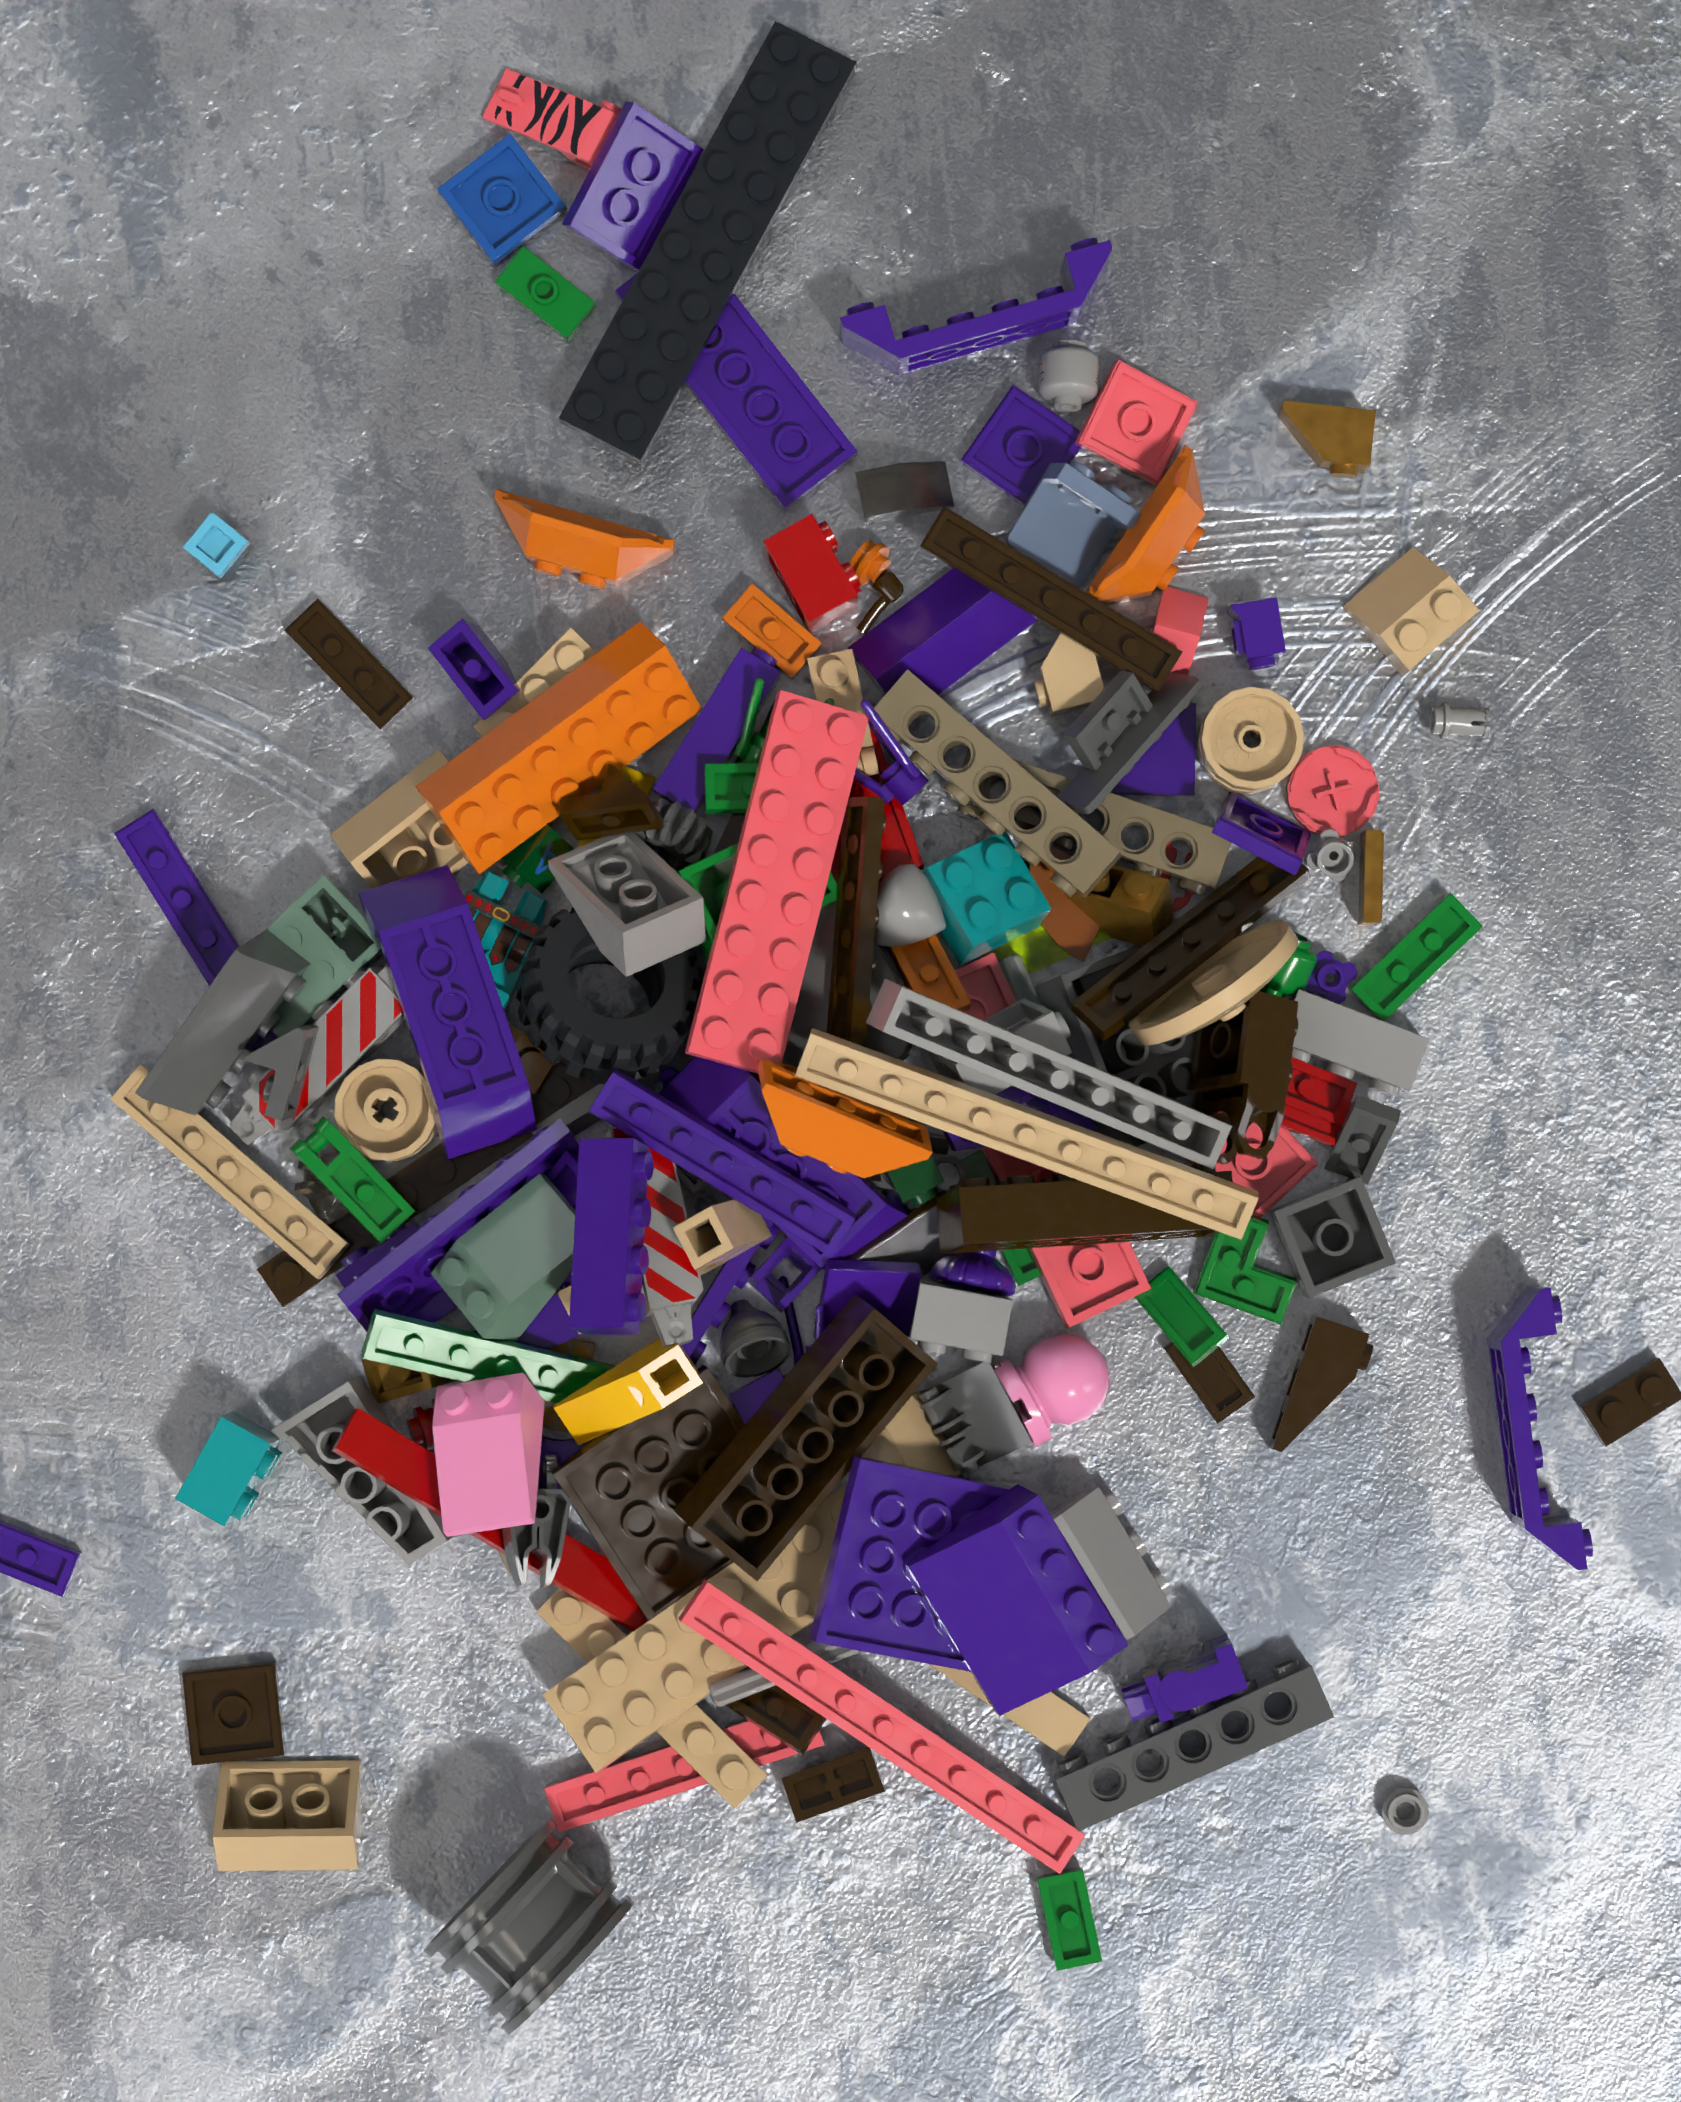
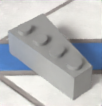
(394, 1517)

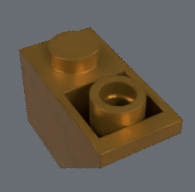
(1129, 905)

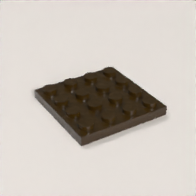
(635, 1479)

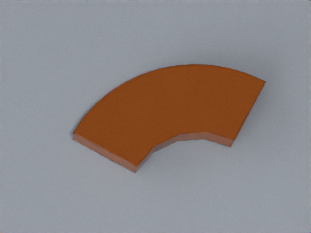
(1065, 922)

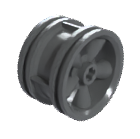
(529, 1927)

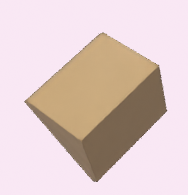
(911, 1441)

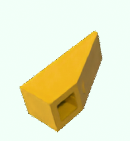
(629, 1391)

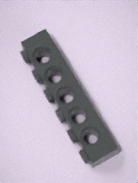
(1305, 1710)

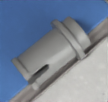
(1457, 721)

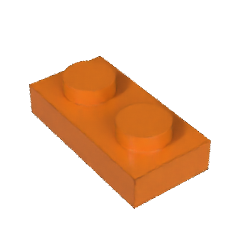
(772, 630)
(929, 972)

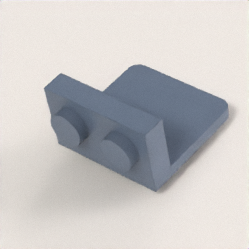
(1070, 521)

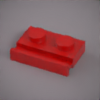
(1316, 1102)

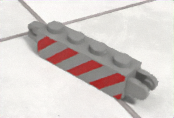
(345, 1039)
(670, 1281)

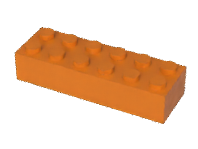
(559, 747)

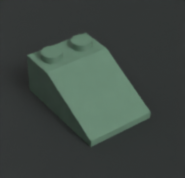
(511, 1261)

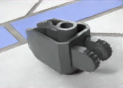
(545, 1536)

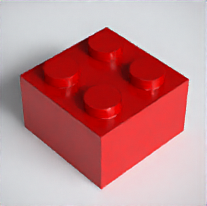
(811, 572)

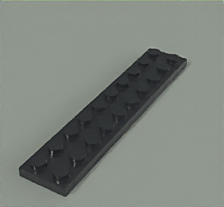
(708, 243)

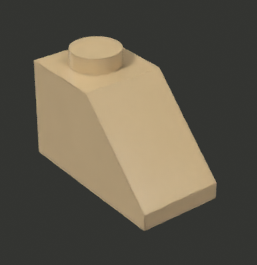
(1068, 678)

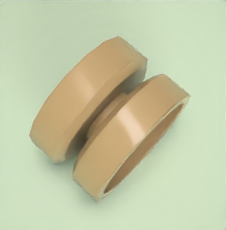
(1270, 721)
(361, 1103)

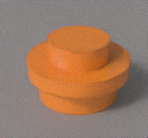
(870, 562)

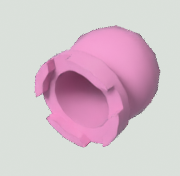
(1057, 1383)

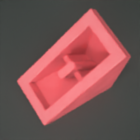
(1180, 624)

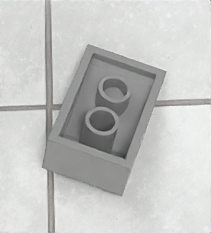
(630, 901)

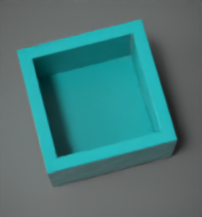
(986, 897)
(229, 1469)

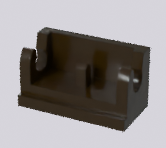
(834, 1786)

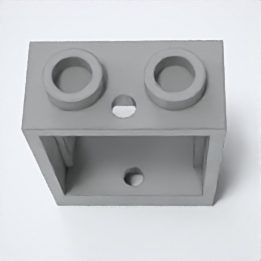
(1021, 1018)

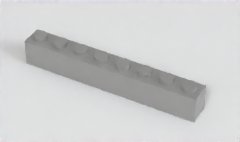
(1048, 1074)

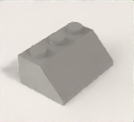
(1113, 1559)

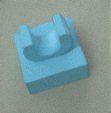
(216, 545)

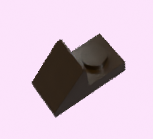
(616, 811)

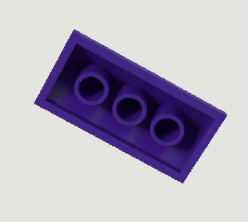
(939, 634)

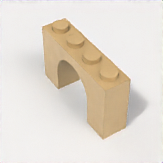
(713, 1237)

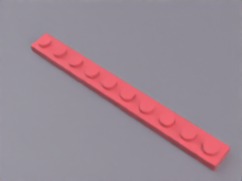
(881, 1726)

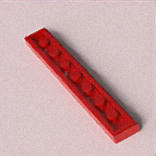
(414, 1473)

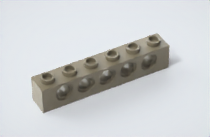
(1119, 813)
(1094, 854)

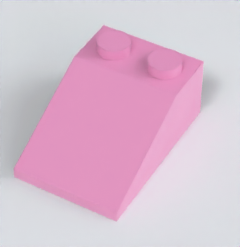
(487, 1453)

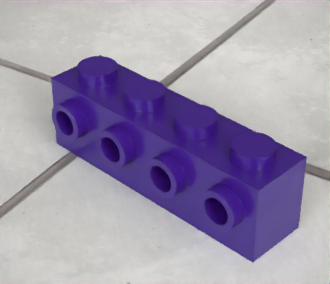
(610, 1236)

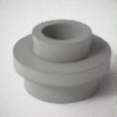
(1405, 1825)

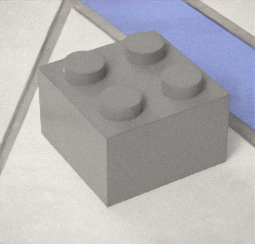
(960, 1320)

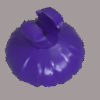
(974, 1273)

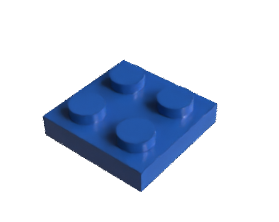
(502, 199)

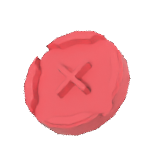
(1333, 790)

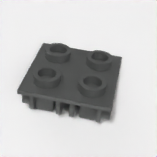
(975, 1418)

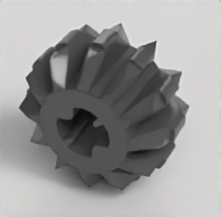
(682, 838)

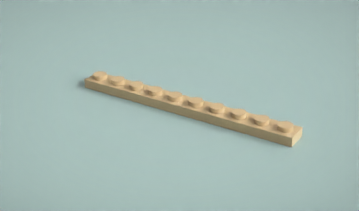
(1027, 1133)

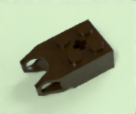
(1245, 1071)

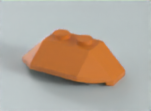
(1163, 529)
(580, 543)
(837, 1127)

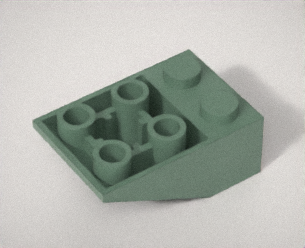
(330, 937)

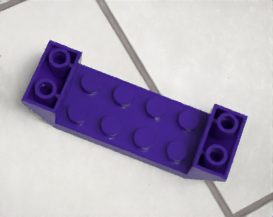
(871, 335)
(451, 1010)
(735, 1106)
(1530, 1316)

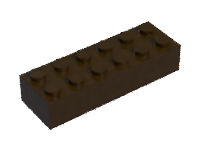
(1051, 1215)
(805, 1437)

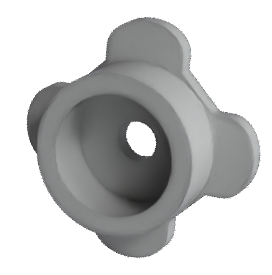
(1335, 868)

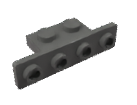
(1119, 731)

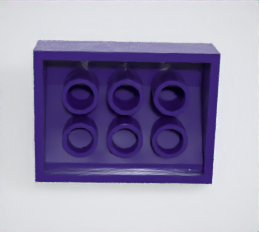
(1016, 1601)

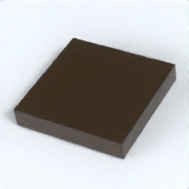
(234, 1713)

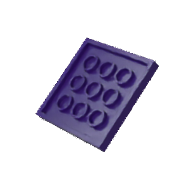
(883, 1524)

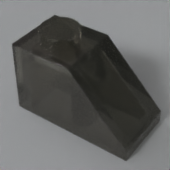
(903, 490)

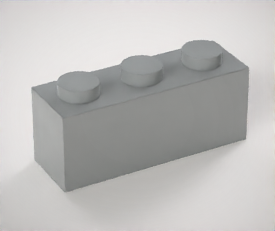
(1357, 1044)

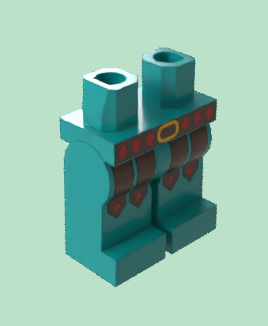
(504, 933)

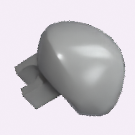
(907, 908)

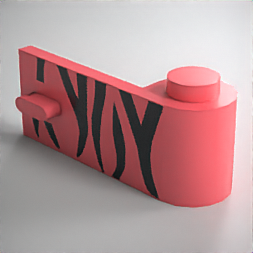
(551, 117)

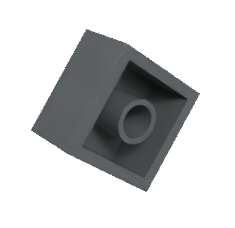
(1332, 1236)

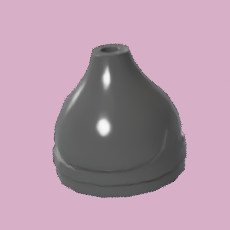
(752, 1341)

